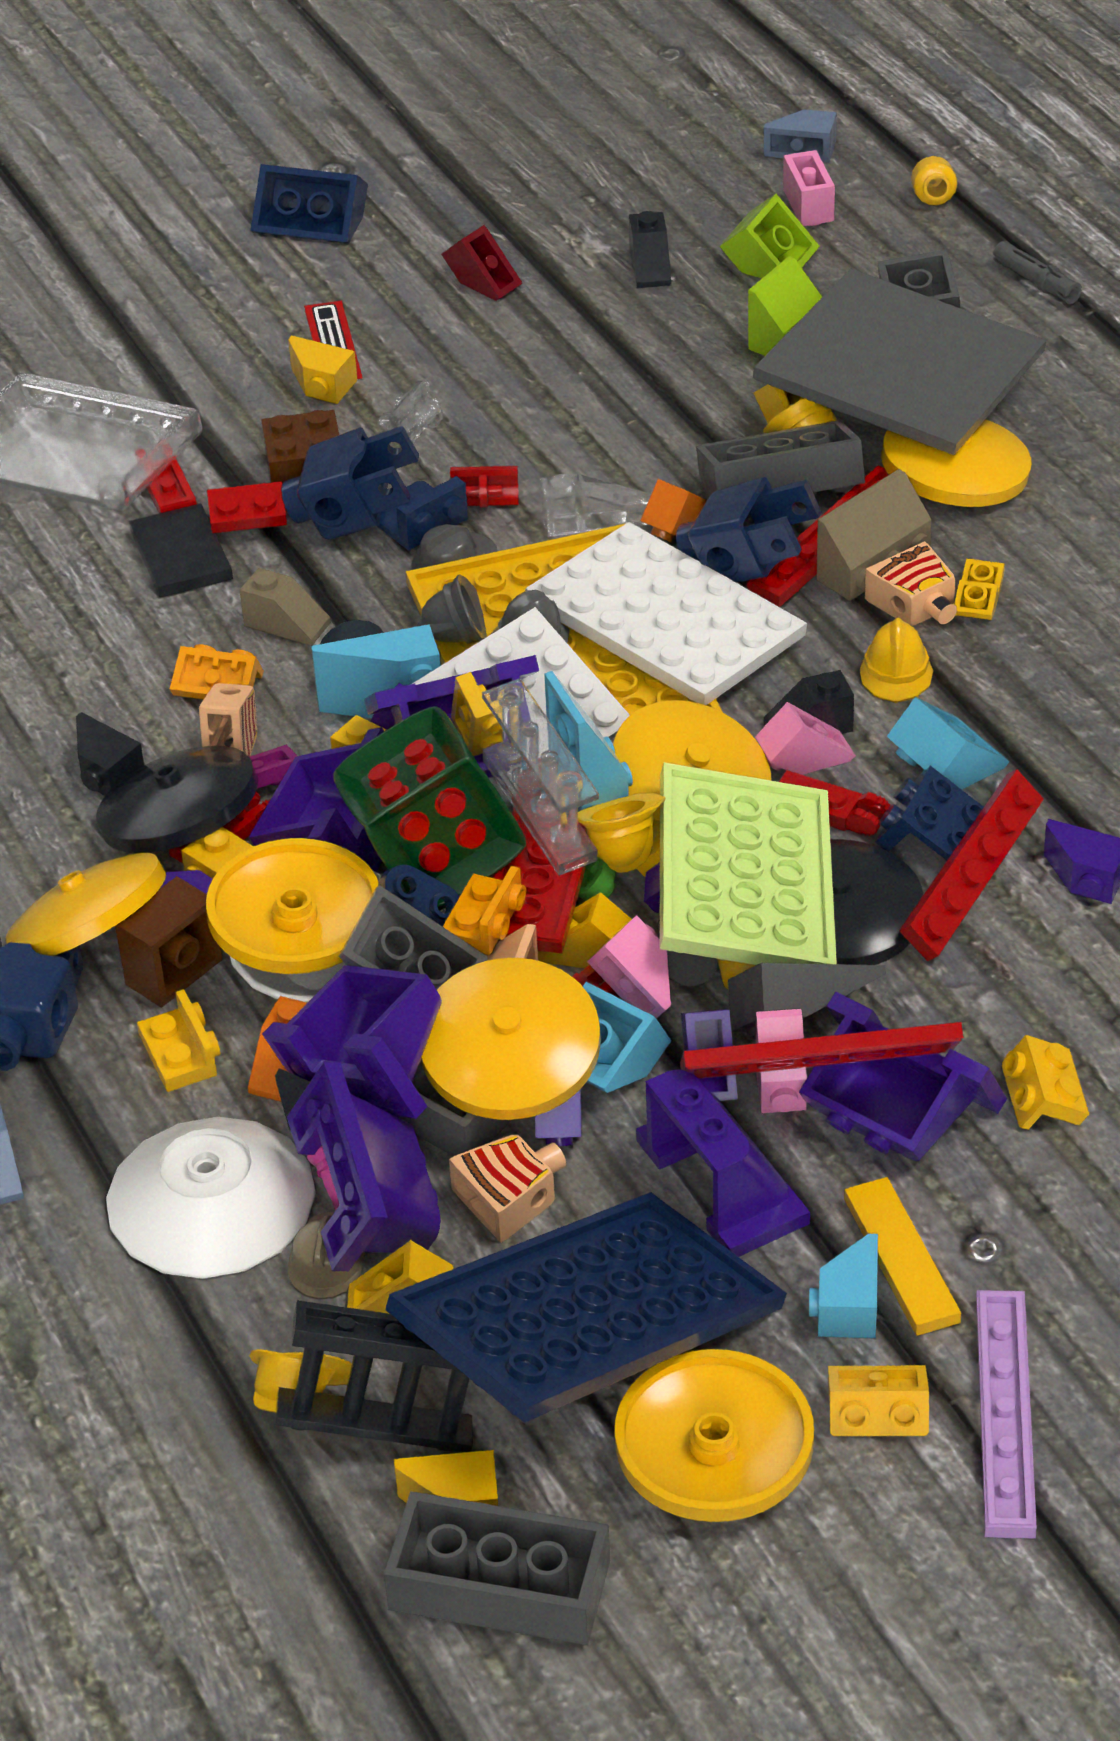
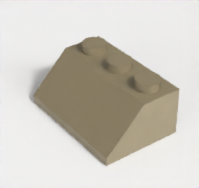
(869, 530)

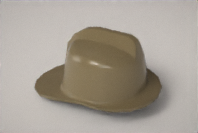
(310, 1267)

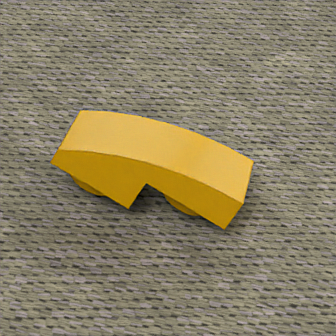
(979, 589)

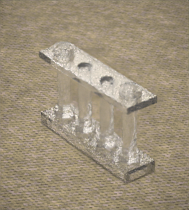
(540, 777)

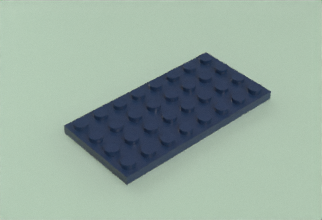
(585, 1305)

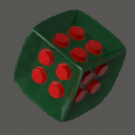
(429, 802)

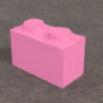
(808, 188)

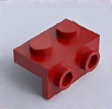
(246, 507)

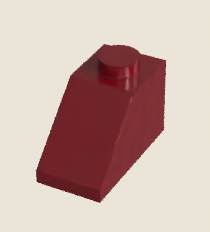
(482, 265)

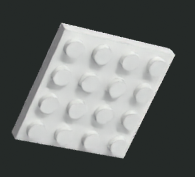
(535, 636)

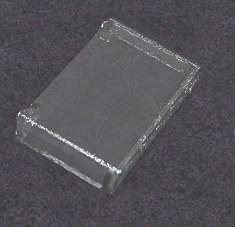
(88, 440)

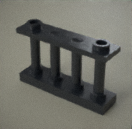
(367, 1337)

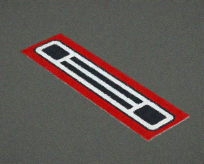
(330, 326)

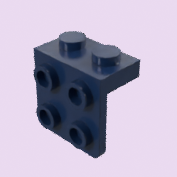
(425, 511)
(931, 811)

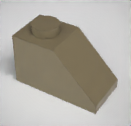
(281, 607)

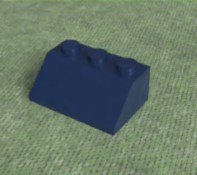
(308, 203)

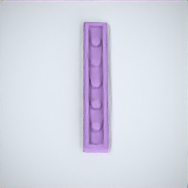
(1005, 1415)

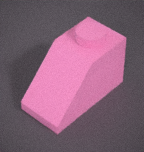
(802, 742)
(636, 967)
(780, 1088)

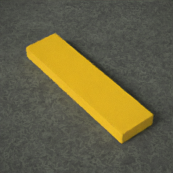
(903, 1257)

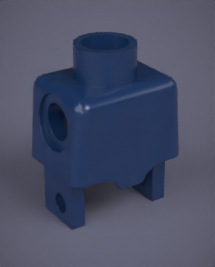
(348, 481)
(749, 551)
(35, 1001)

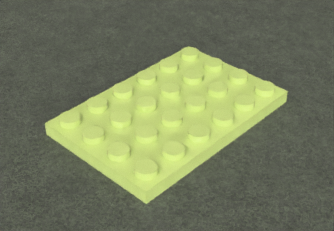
(745, 868)

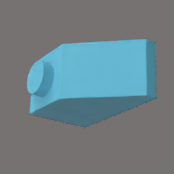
(848, 1292)

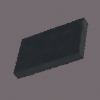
(180, 550)

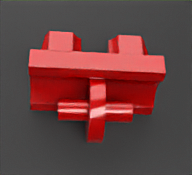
(489, 484)

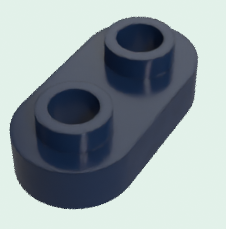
(423, 891)

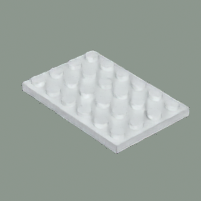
(668, 613)

